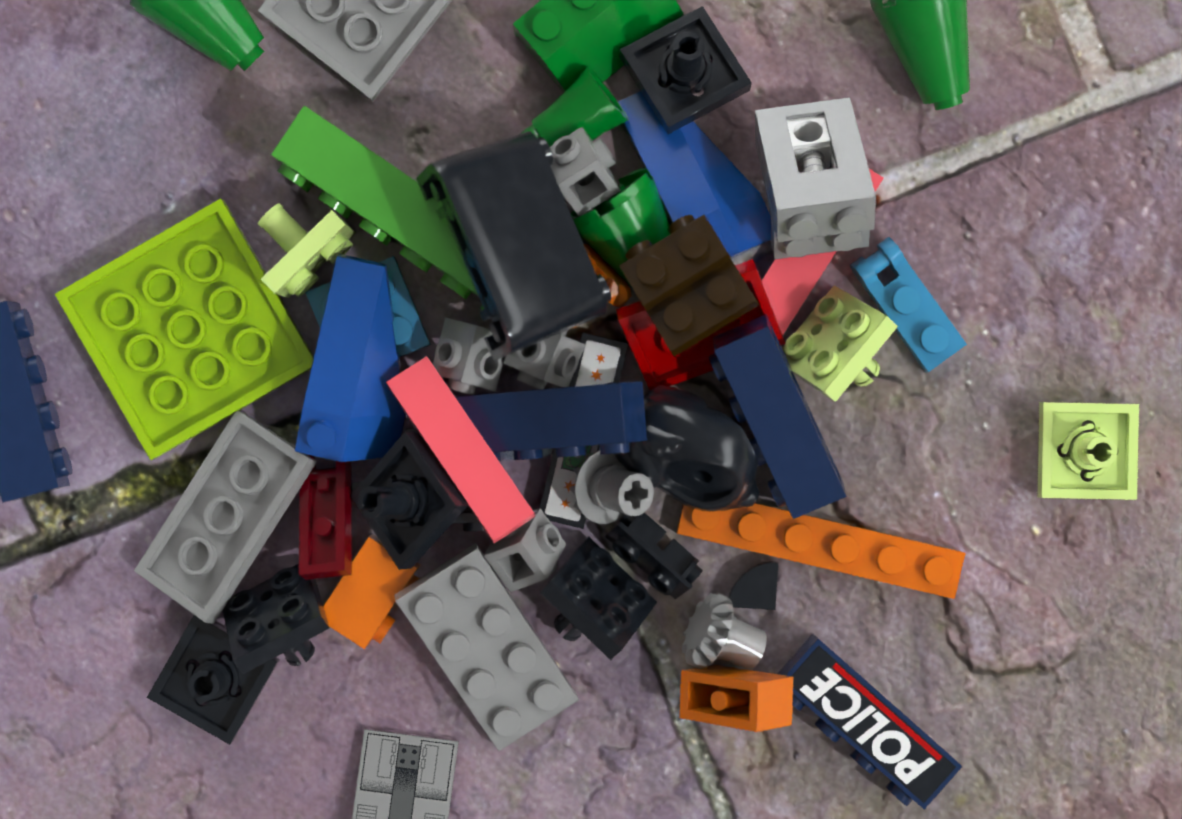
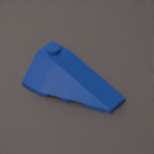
(697, 179)
(347, 401)

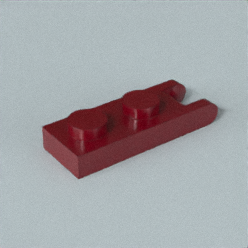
(326, 522)

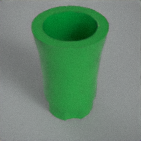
(584, 104)

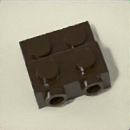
(687, 283)

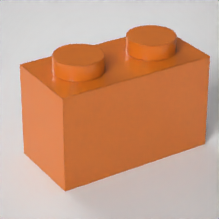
(365, 598)
(736, 698)

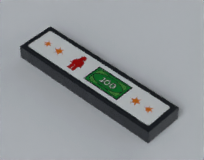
(598, 364)

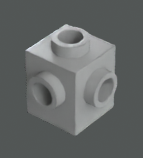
(583, 170)
(466, 357)
(547, 361)
(527, 553)

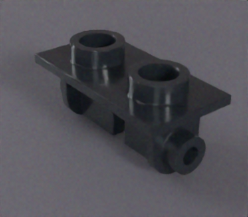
(668, 570)

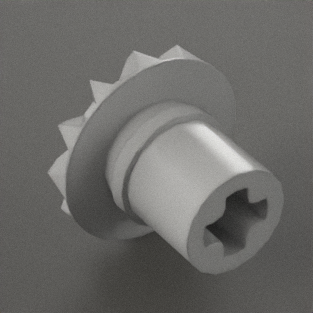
(609, 490)
(718, 635)

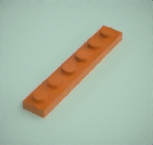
(829, 546)

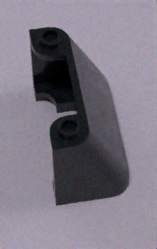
(516, 241)

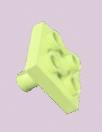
(304, 250)
(838, 343)
(1106, 450)

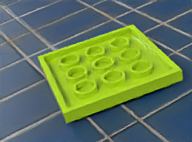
(186, 329)

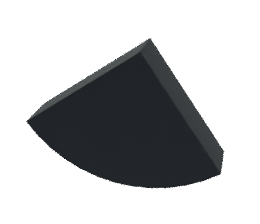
(756, 587)

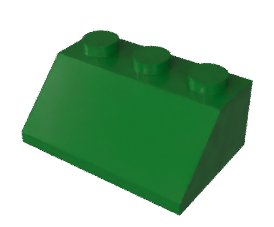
(588, 33)

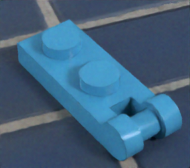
(909, 305)

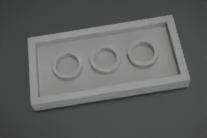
(225, 517)
(486, 647)

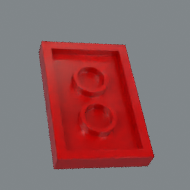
(653, 354)

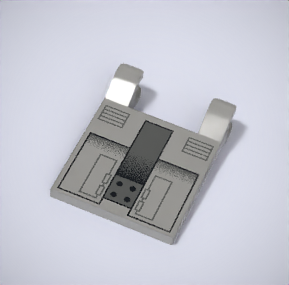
(404, 776)

